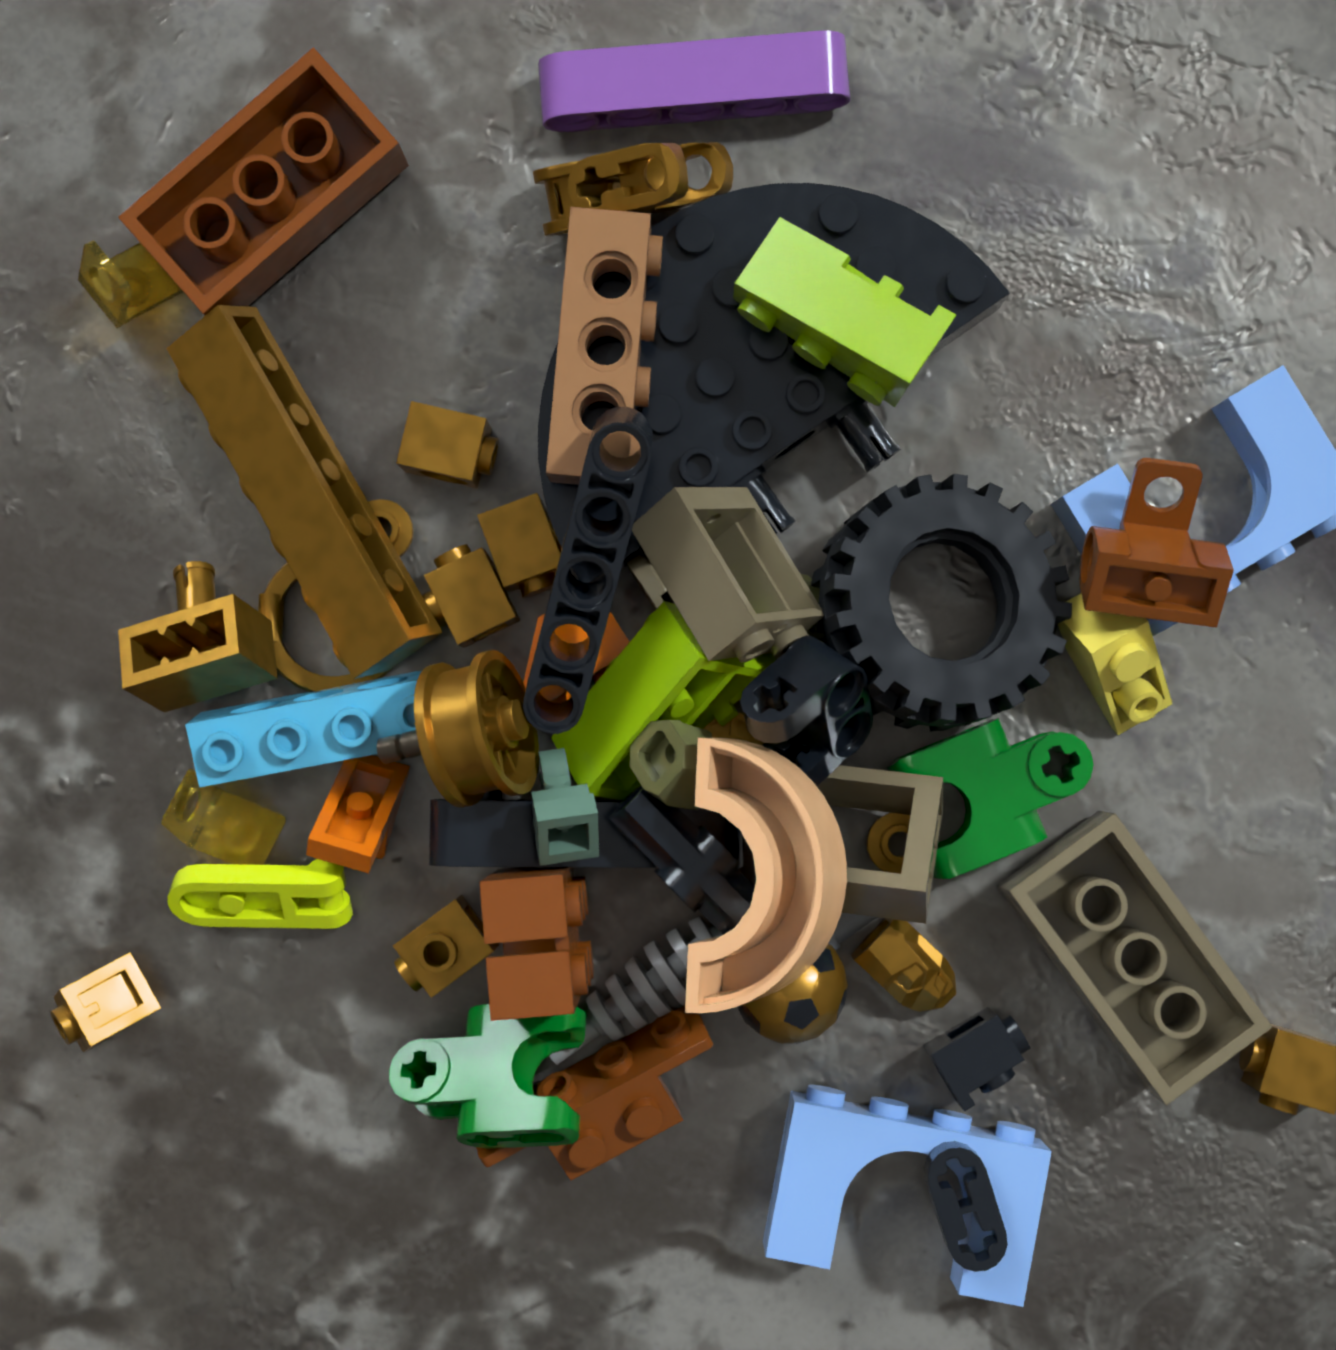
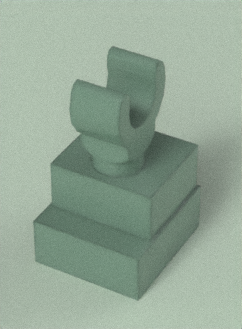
(563, 814)

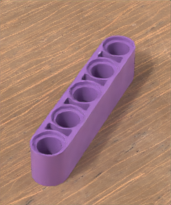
(694, 81)

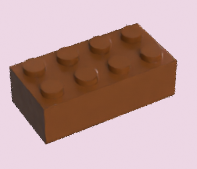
(266, 187)

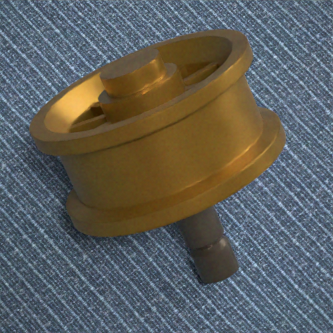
(470, 730)

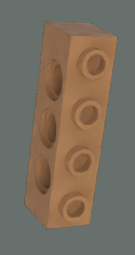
(600, 244)

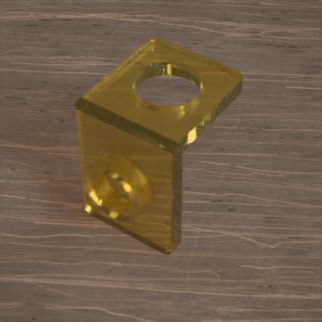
(125, 283)
(223, 823)

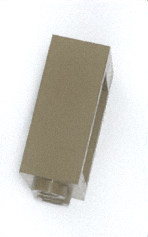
(727, 572)
(920, 796)

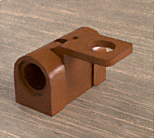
(1151, 562)

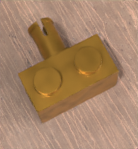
(199, 649)

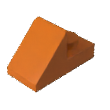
(359, 813)

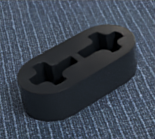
(979, 1201)

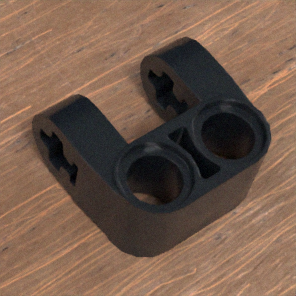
(823, 707)

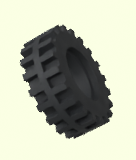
(863, 627)

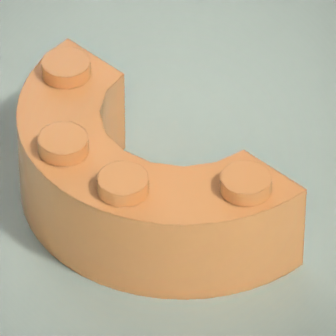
(796, 869)

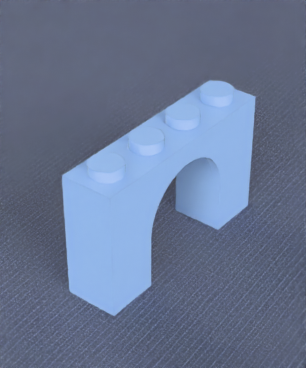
(1288, 469)
(834, 1139)

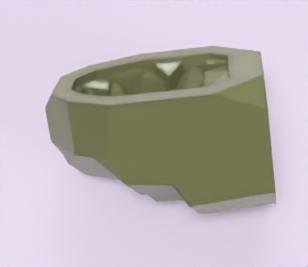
(666, 761)

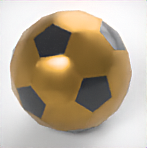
(804, 1006)

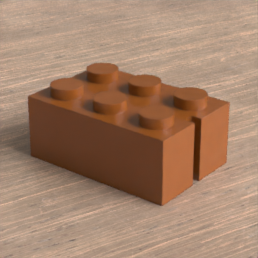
(538, 923)

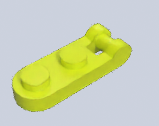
(261, 895)

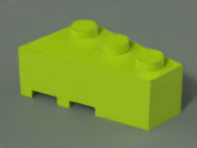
(838, 313)
(652, 679)

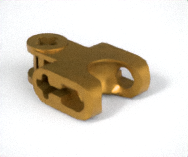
(632, 180)

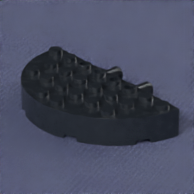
(739, 396)

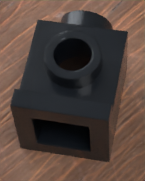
(978, 1054)

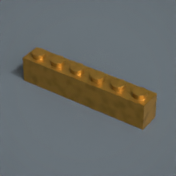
(303, 490)

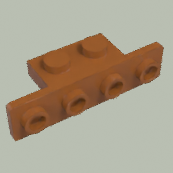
(620, 1092)

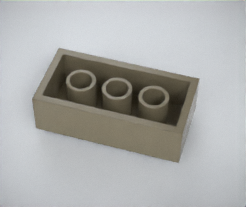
(1134, 956)

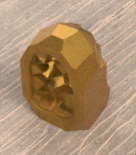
(907, 966)

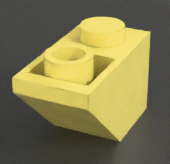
(1117, 664)

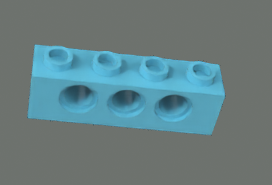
(300, 729)

